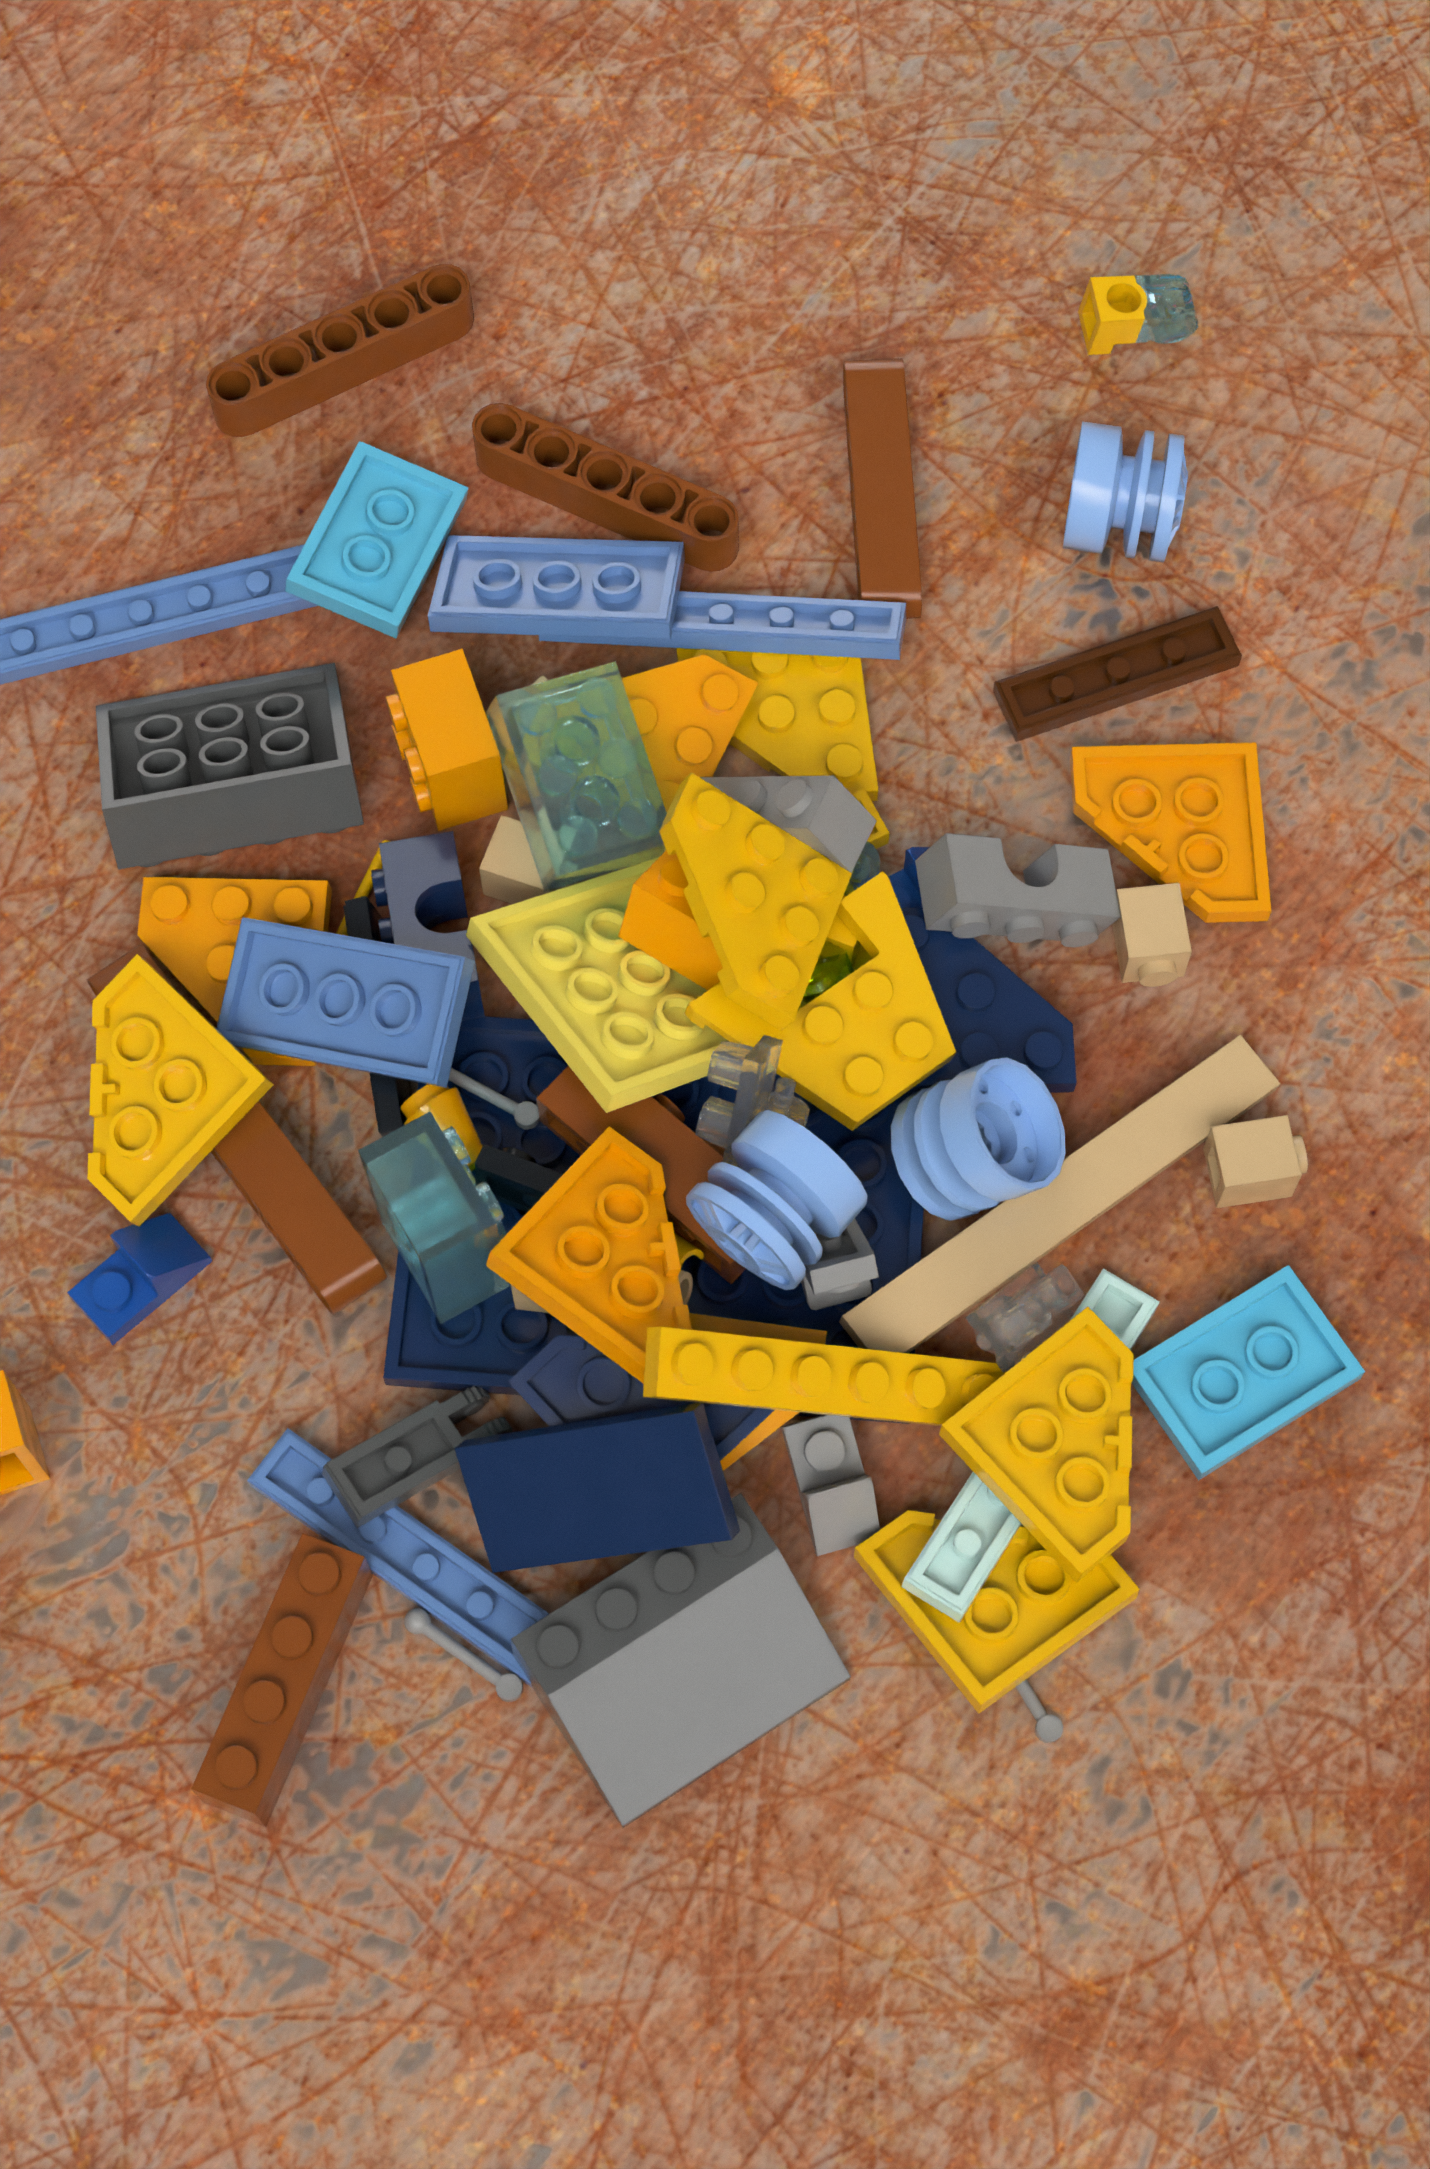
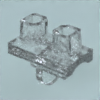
(752, 1075)
(1024, 1313)

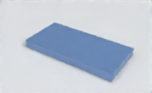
(557, 587)
(345, 1001)

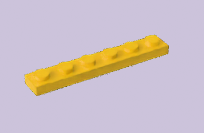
(809, 1376)

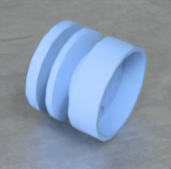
(1125, 492)
(978, 1139)
(777, 1199)

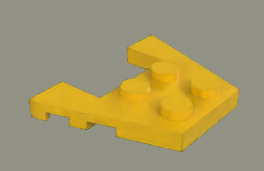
(863, 1035)

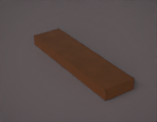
(1116, 673)

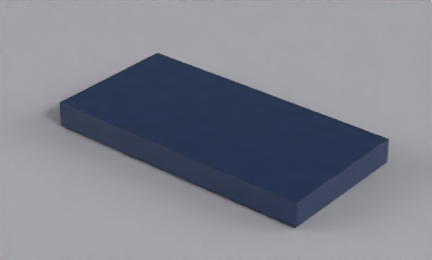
(598, 1488)

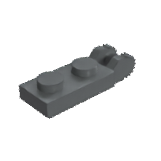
(406, 1456)

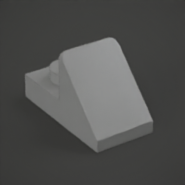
(842, 1270)
(831, 1482)

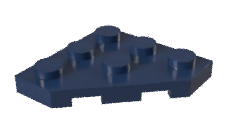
(990, 1010)
(579, 1383)

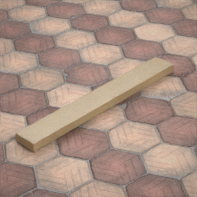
(1088, 1186)

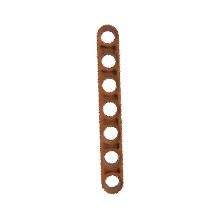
(287, 1195)

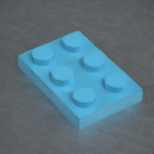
(377, 539)
(1244, 1372)

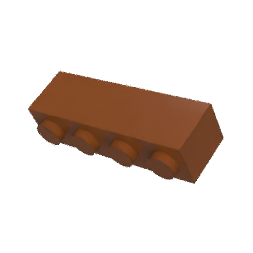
(656, 1129)
(283, 1680)

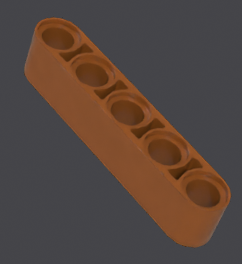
(327, 373)
(592, 464)
(882, 483)

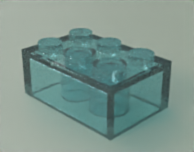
(579, 775)
(436, 1213)

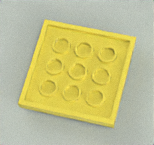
(594, 994)

